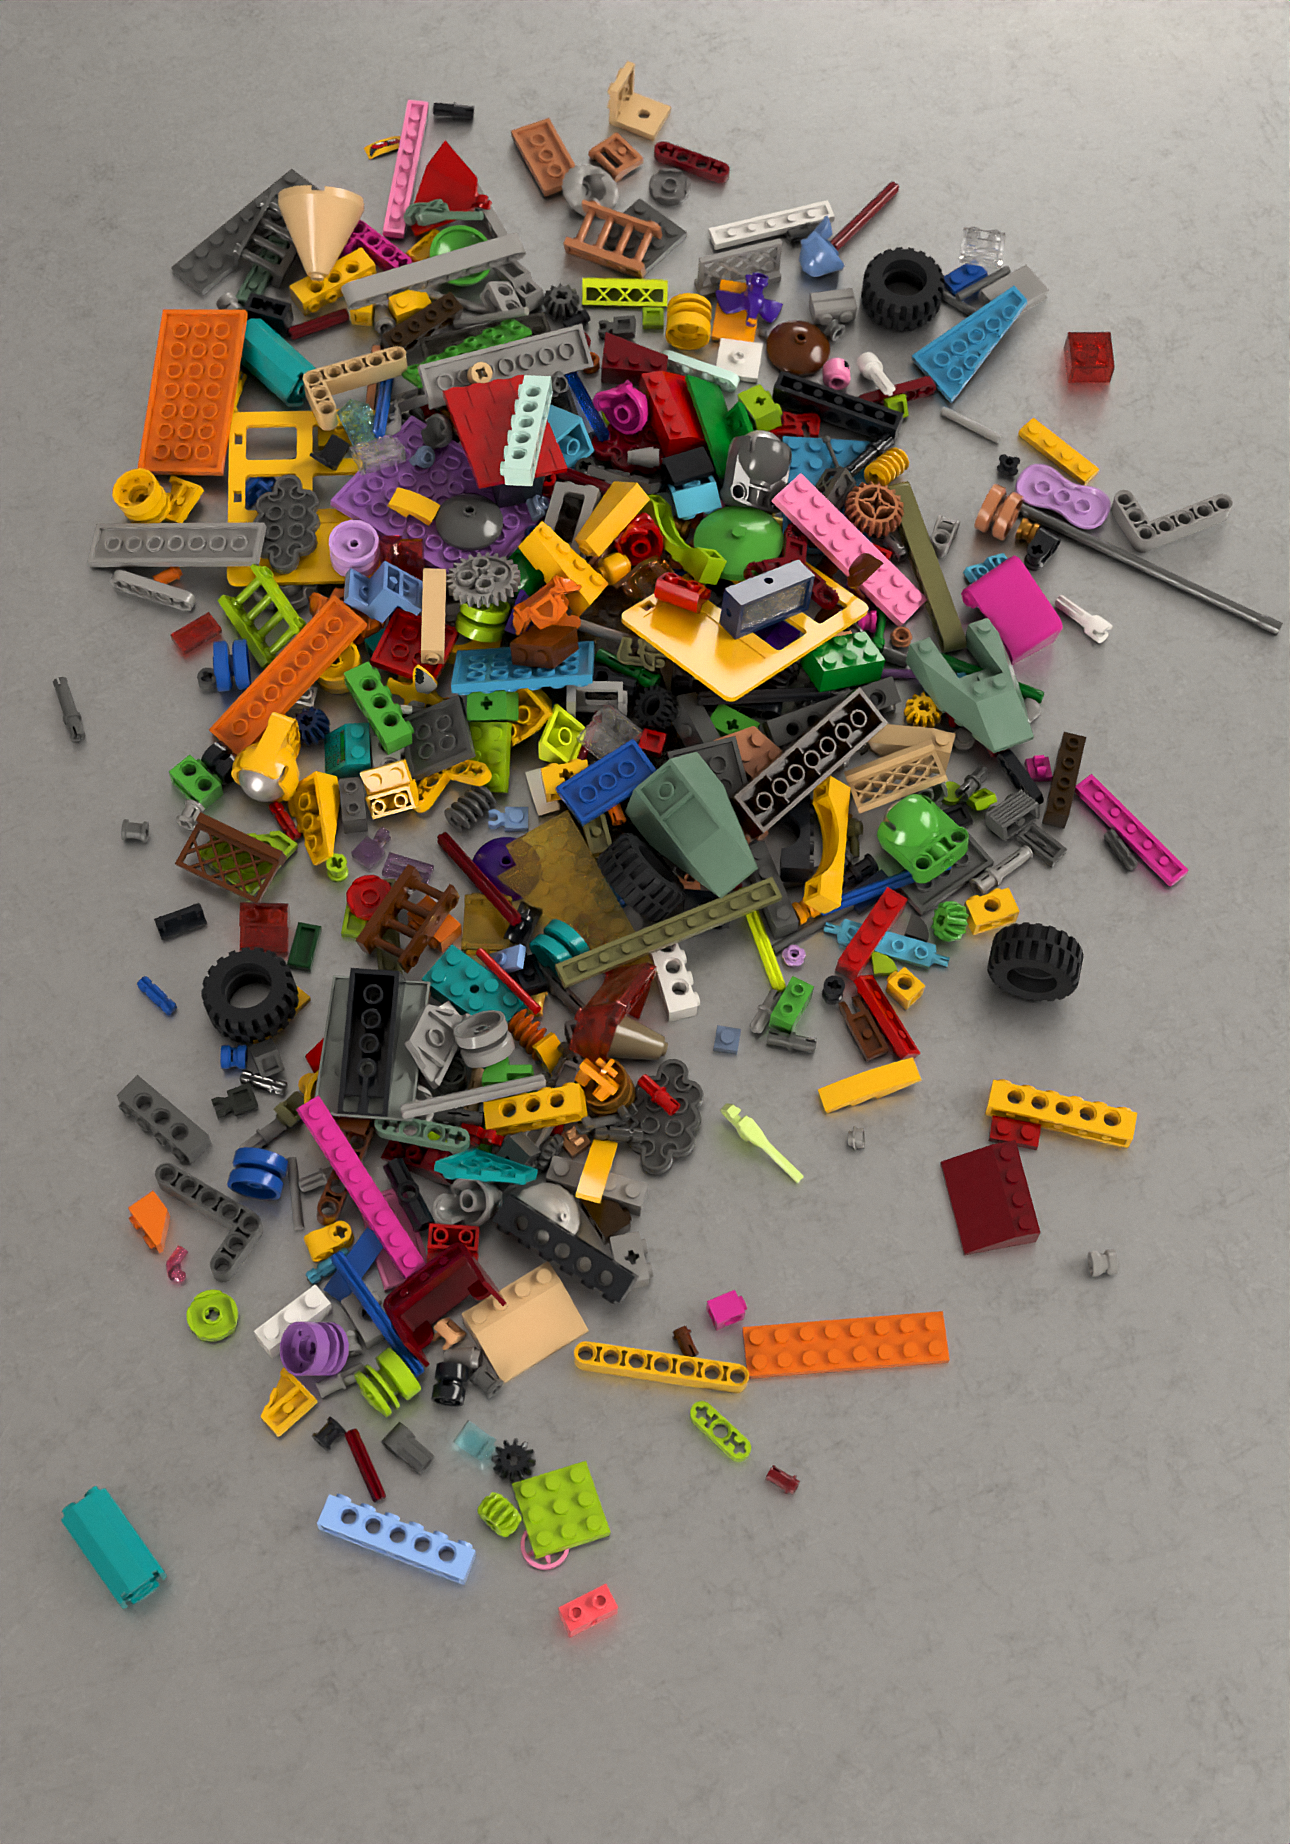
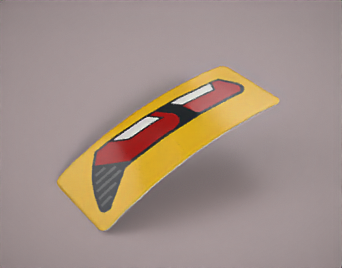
(382, 146)

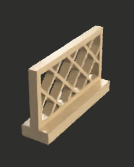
(885, 770)

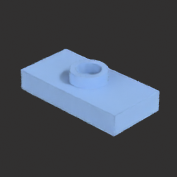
(510, 959)

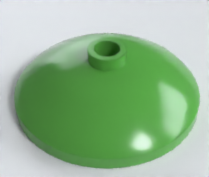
(456, 238)

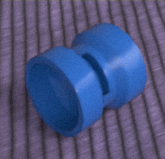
(234, 1057)

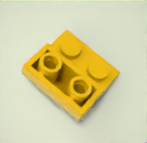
(389, 789)

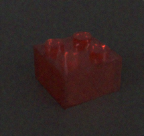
(1089, 357)

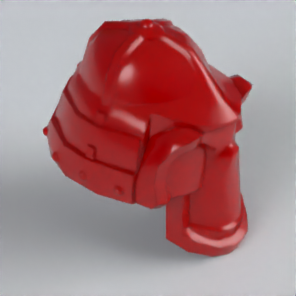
(640, 539)

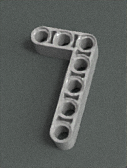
(1170, 523)

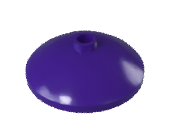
(490, 859)

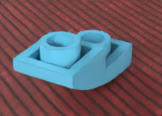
(976, 571)

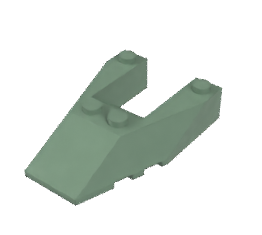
(984, 701)

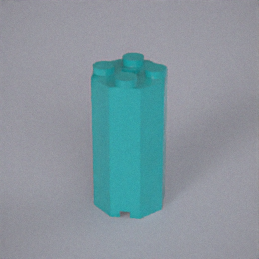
(274, 362)
(112, 1546)

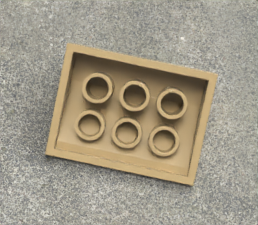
(527, 1328)

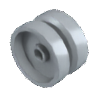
(484, 1039)

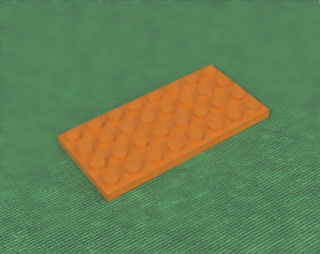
(193, 392)

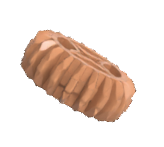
(886, 504)

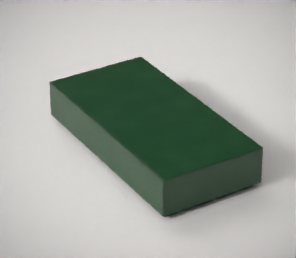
(304, 947)

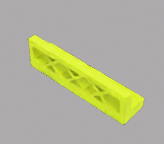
(624, 283)

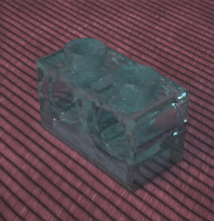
(357, 421)

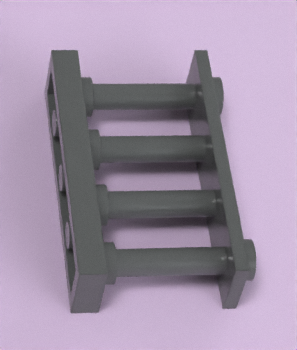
(286, 255)

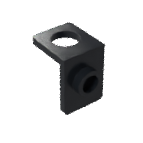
(332, 452)

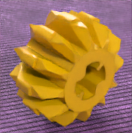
(922, 711)

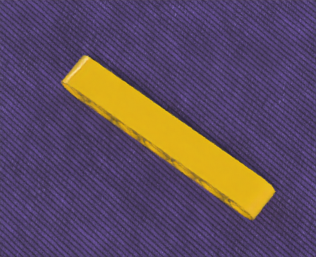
(651, 1358)

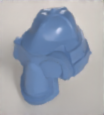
(819, 255)

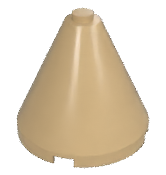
(320, 224)

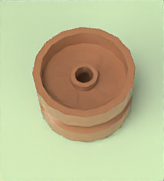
(999, 512)

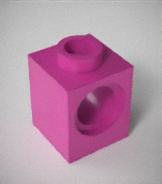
(726, 1309)

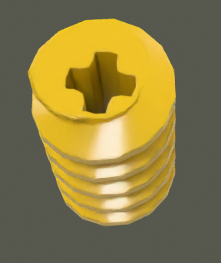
(887, 467)

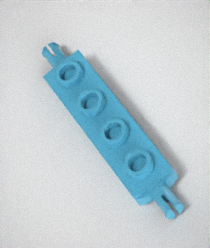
(893, 945)

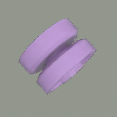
(354, 546)

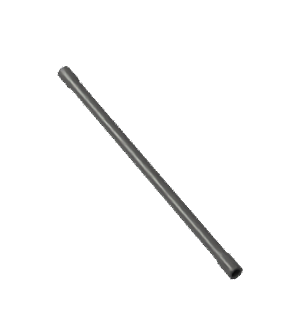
(1263, 621)

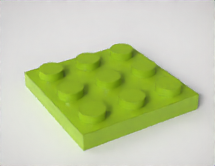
(560, 1509)

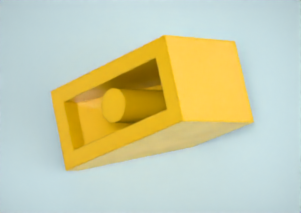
(407, 304)

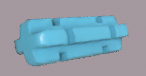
(323, 1269)

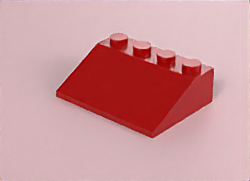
(672, 412)

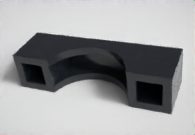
(795, 859)

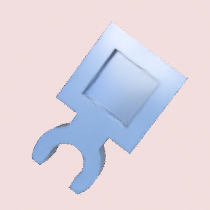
(514, 819)

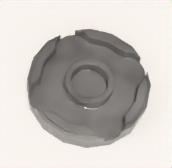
(669, 186)

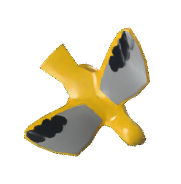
(417, 691)

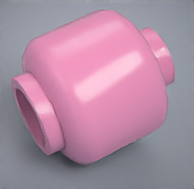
(836, 373)

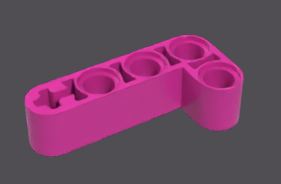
(378, 248)

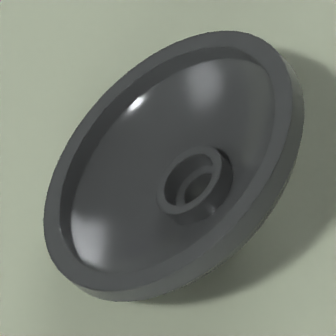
(465, 529)

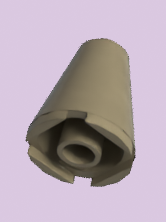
(637, 1042)

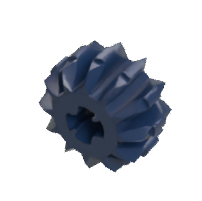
(312, 725)

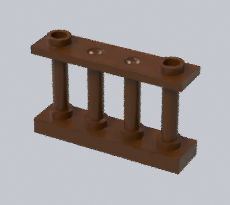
(390, 907)

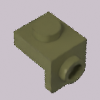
(287, 1109)

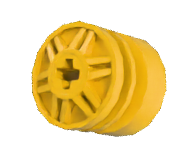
(688, 321)
(141, 497)

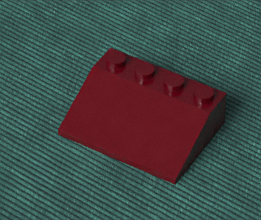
(990, 1198)

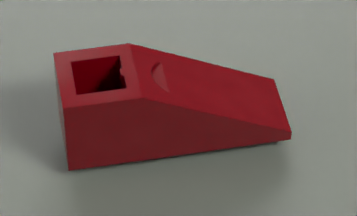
(418, 1159)

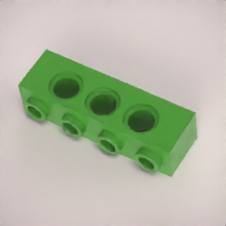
(391, 737)

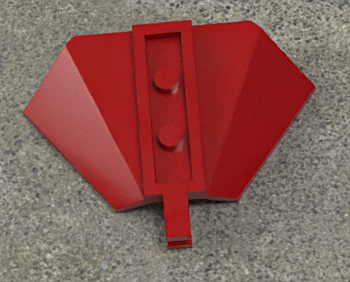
(453, 182)

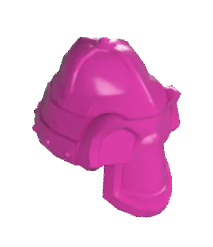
(623, 407)

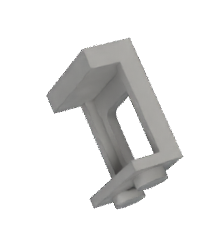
(578, 703)

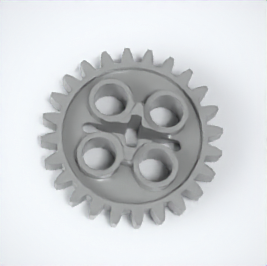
(483, 580)

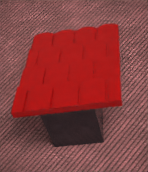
(482, 423)

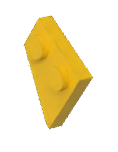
(183, 498)
(287, 1403)

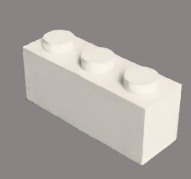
(308, 1307)

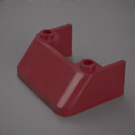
(435, 1292)

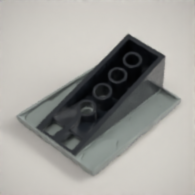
(363, 1054)

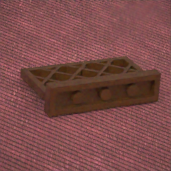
(244, 844)

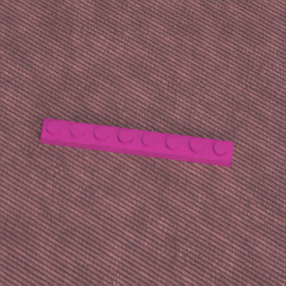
(361, 1187)

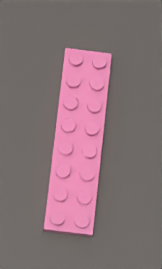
(843, 544)

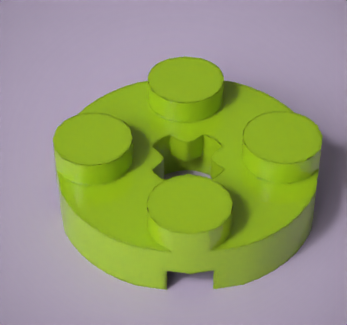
(223, 1325)

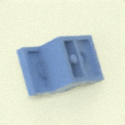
(383, 592)

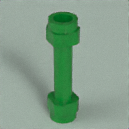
(879, 632)

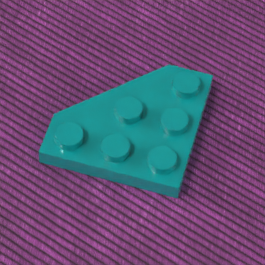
(484, 1167)

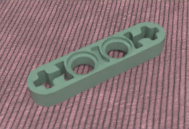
(423, 1129)

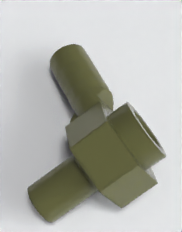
(854, 829)

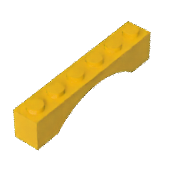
(831, 804)

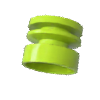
(387, 1382)

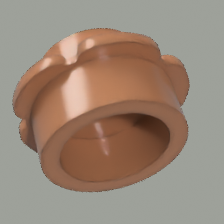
(901, 632)

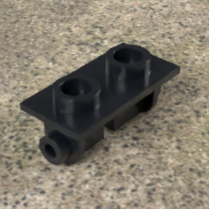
(180, 921)

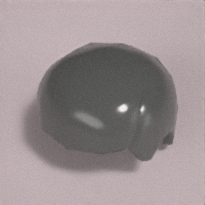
(437, 432)

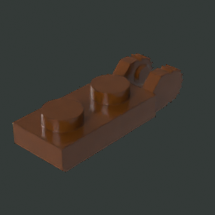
(864, 1029)

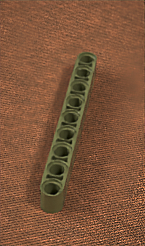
(928, 573)

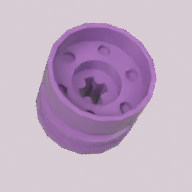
(314, 1348)

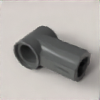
(402, 1443)

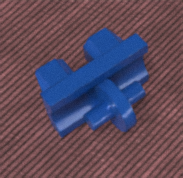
(256, 487)

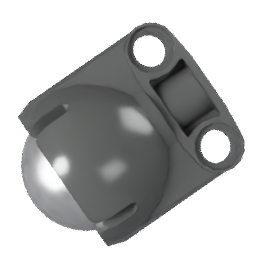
(756, 471)

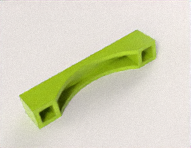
(701, 563)

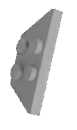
(433, 1041)

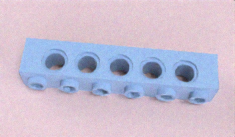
(456, 1569)

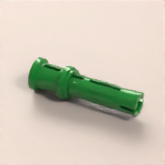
(644, 676)

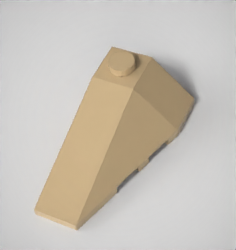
(898, 737)

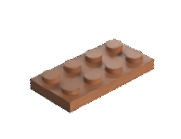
(543, 154)

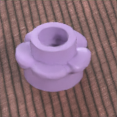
(793, 961)

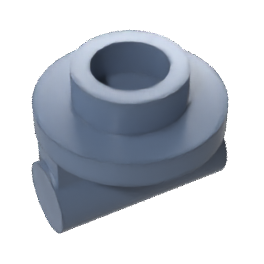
(423, 458)
(537, 507)

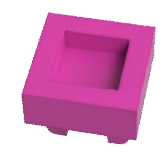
(1039, 768)

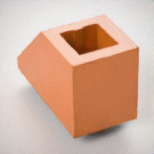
(152, 1218)

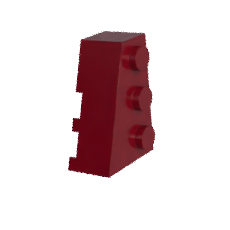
(628, 360)

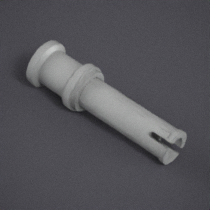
(993, 875)

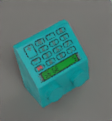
(348, 750)

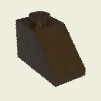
(606, 1218)

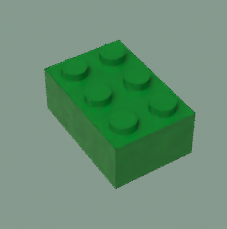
(844, 662)

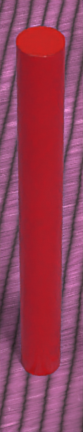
(508, 980)

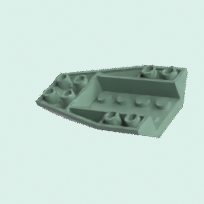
(693, 823)

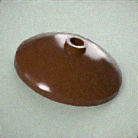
(795, 355)

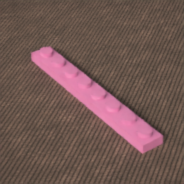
(405, 168)

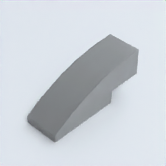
(527, 290)

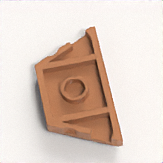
(754, 749)

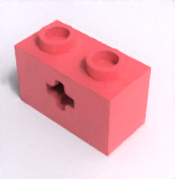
(588, 1610)

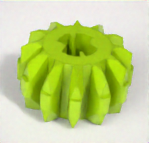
(499, 1514)

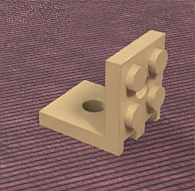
(627, 106)

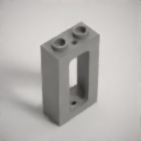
(588, 493)

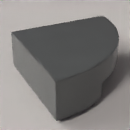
(917, 929)

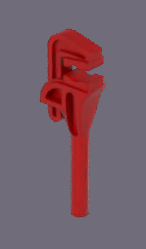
(793, 424)

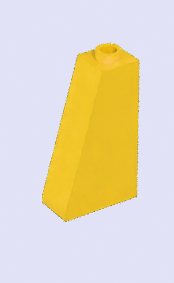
(610, 517)

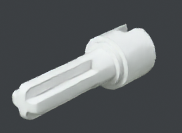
(873, 369)
(1093, 625)

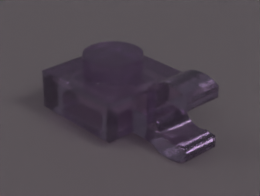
(370, 850)

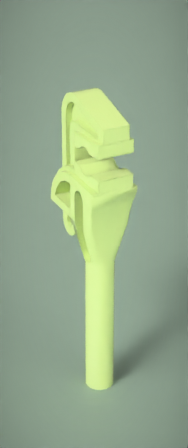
(751, 1132)

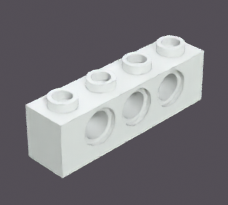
(675, 1005)

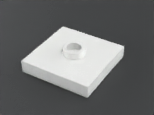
(740, 358)

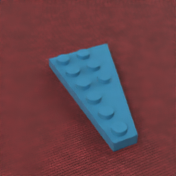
(962, 349)

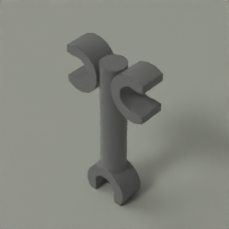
(613, 1120)

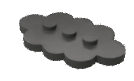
(290, 523)
(665, 1134)

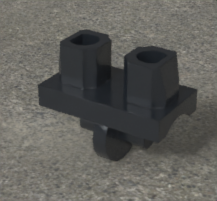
(523, 931)

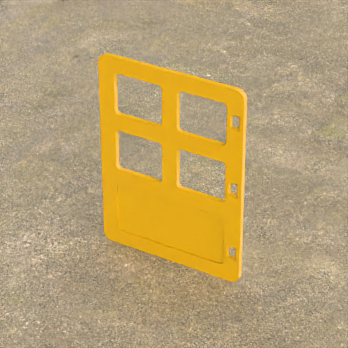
(317, 566)
(719, 660)

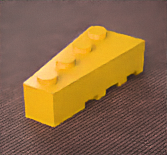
(555, 557)

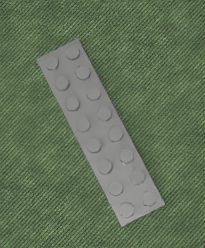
(537, 356)
(177, 544)

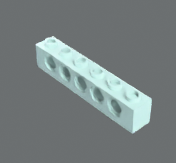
(527, 430)

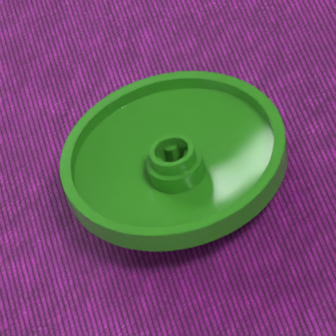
(740, 538)

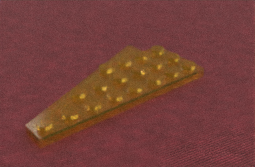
(565, 883)

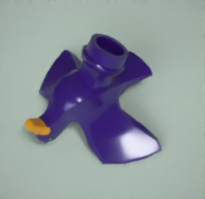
(751, 300)

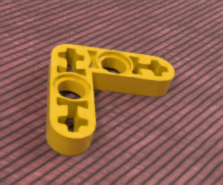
(428, 795)

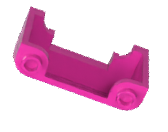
(1015, 608)

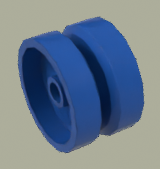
(231, 665)
(257, 1173)

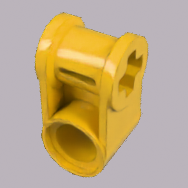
(326, 1241)

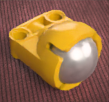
(270, 766)

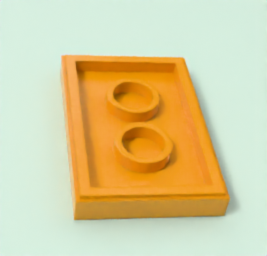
(732, 325)

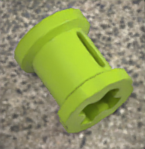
(337, 868)

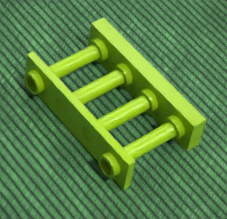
(245, 622)

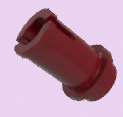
(783, 1480)

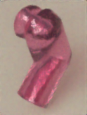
(173, 1265)

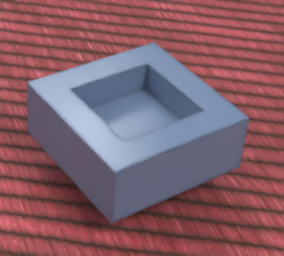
(727, 1039)

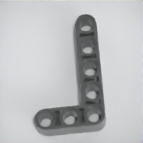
(216, 1212)

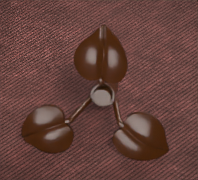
(859, 572)

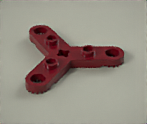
(795, 549)

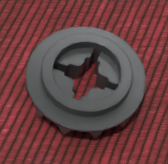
(550, 1148)

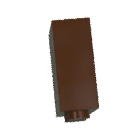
(544, 647)

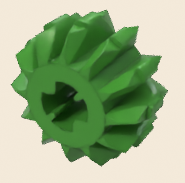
(949, 921)

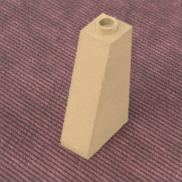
(433, 616)

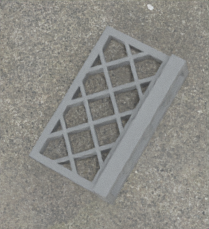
(709, 280)

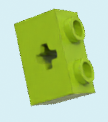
(760, 408)

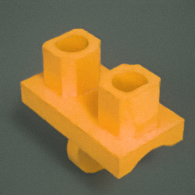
(589, 1071)

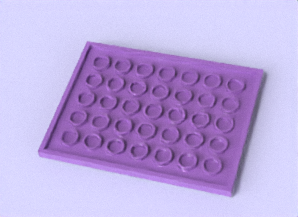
(368, 496)

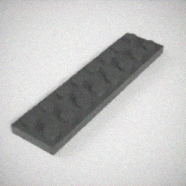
(214, 258)

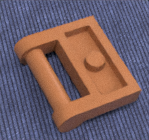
(620, 152)

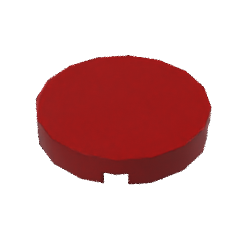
(366, 895)

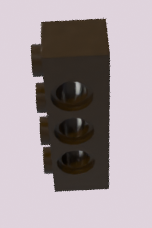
(424, 323)
(1064, 780)

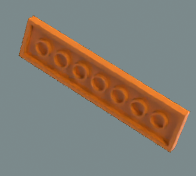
(289, 675)
(845, 1344)

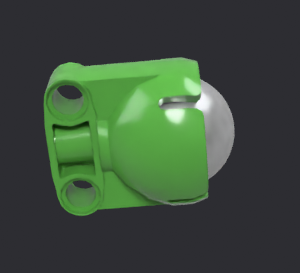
(921, 836)

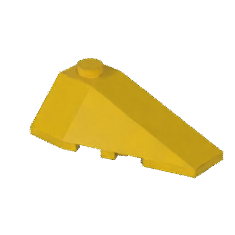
(534, 712)

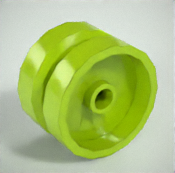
(483, 623)

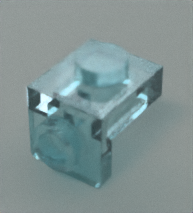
(475, 1441)

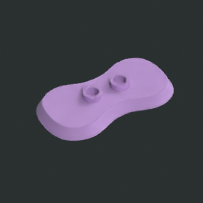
(1079, 504)

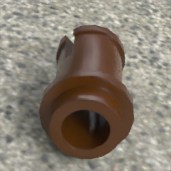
(685, 1341)

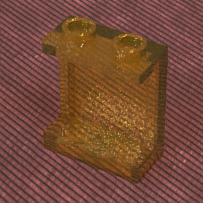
(483, 926)

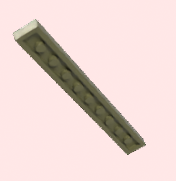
(668, 932)

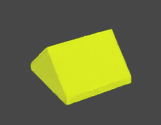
(559, 737)

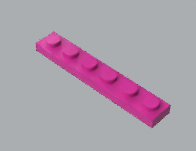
(1131, 830)

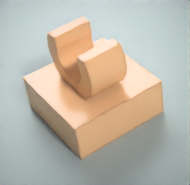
(574, 1143)
(450, 1331)

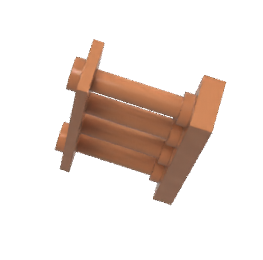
(613, 260)

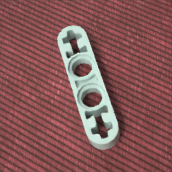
(677, 364)

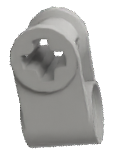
(943, 535)

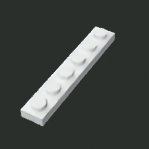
(769, 224)

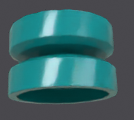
(557, 944)

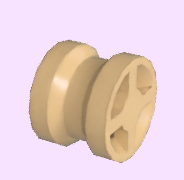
(475, 376)

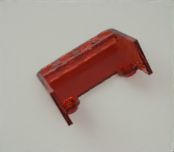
(620, 994)

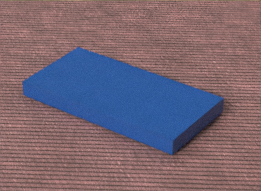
(605, 782)

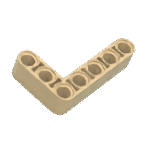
(349, 375)

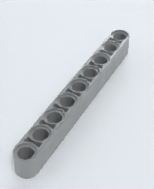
(433, 271)

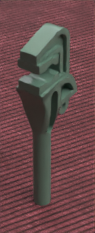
(436, 212)

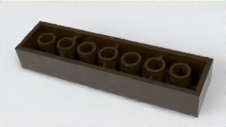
(806, 762)

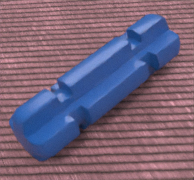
(157, 995)

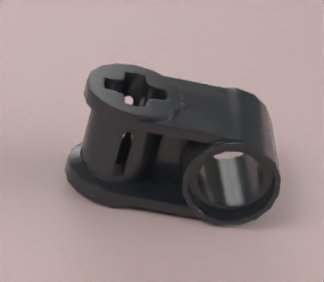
(1041, 549)

